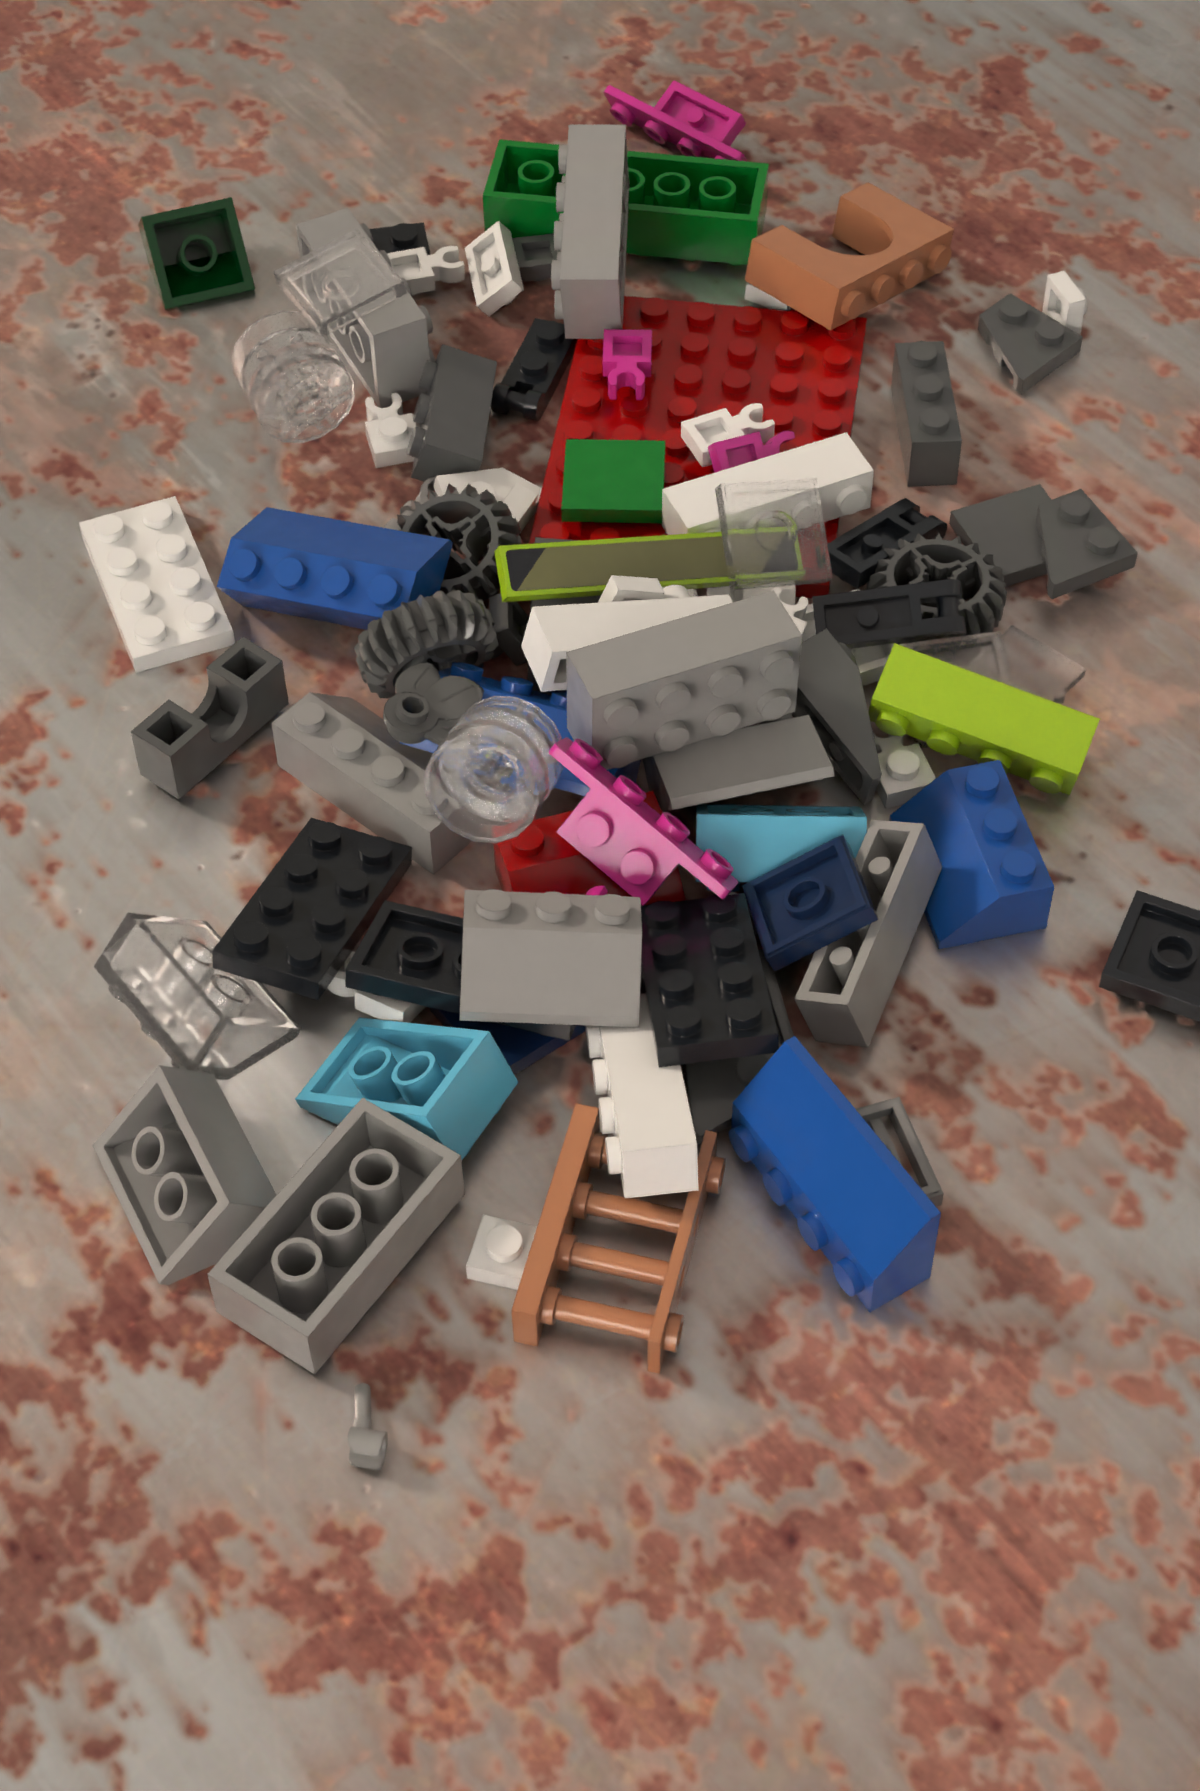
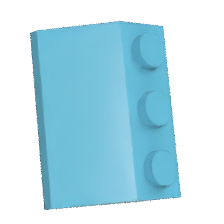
(767, 836)

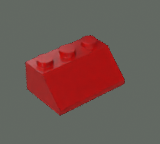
(546, 862)

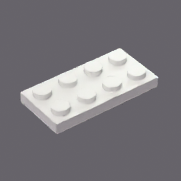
(156, 584)

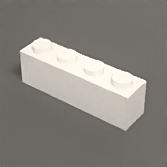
(836, 462)
(567, 627)
(644, 1111)

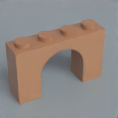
(833, 287)

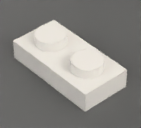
(494, 269)

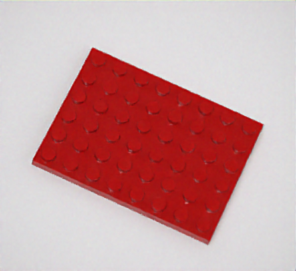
(700, 364)

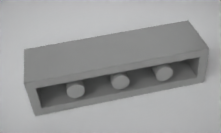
(855, 975)

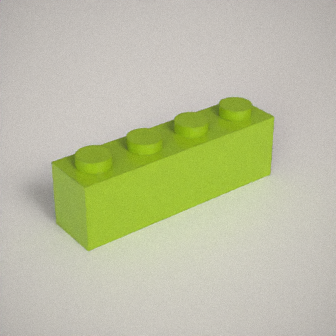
(981, 719)

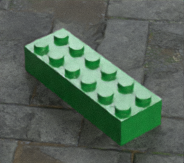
(675, 206)

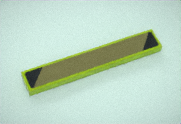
(586, 566)

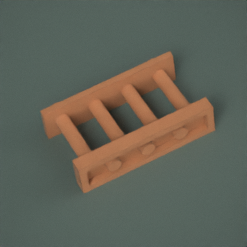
(557, 1249)

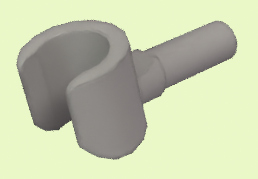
(366, 1445)

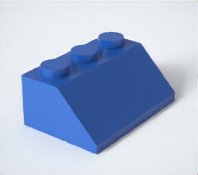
(989, 860)

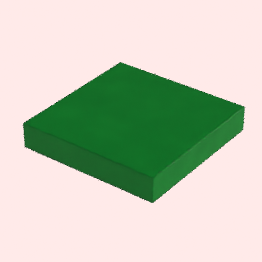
(613, 481)

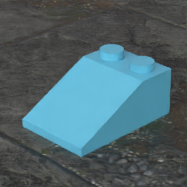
(424, 1074)

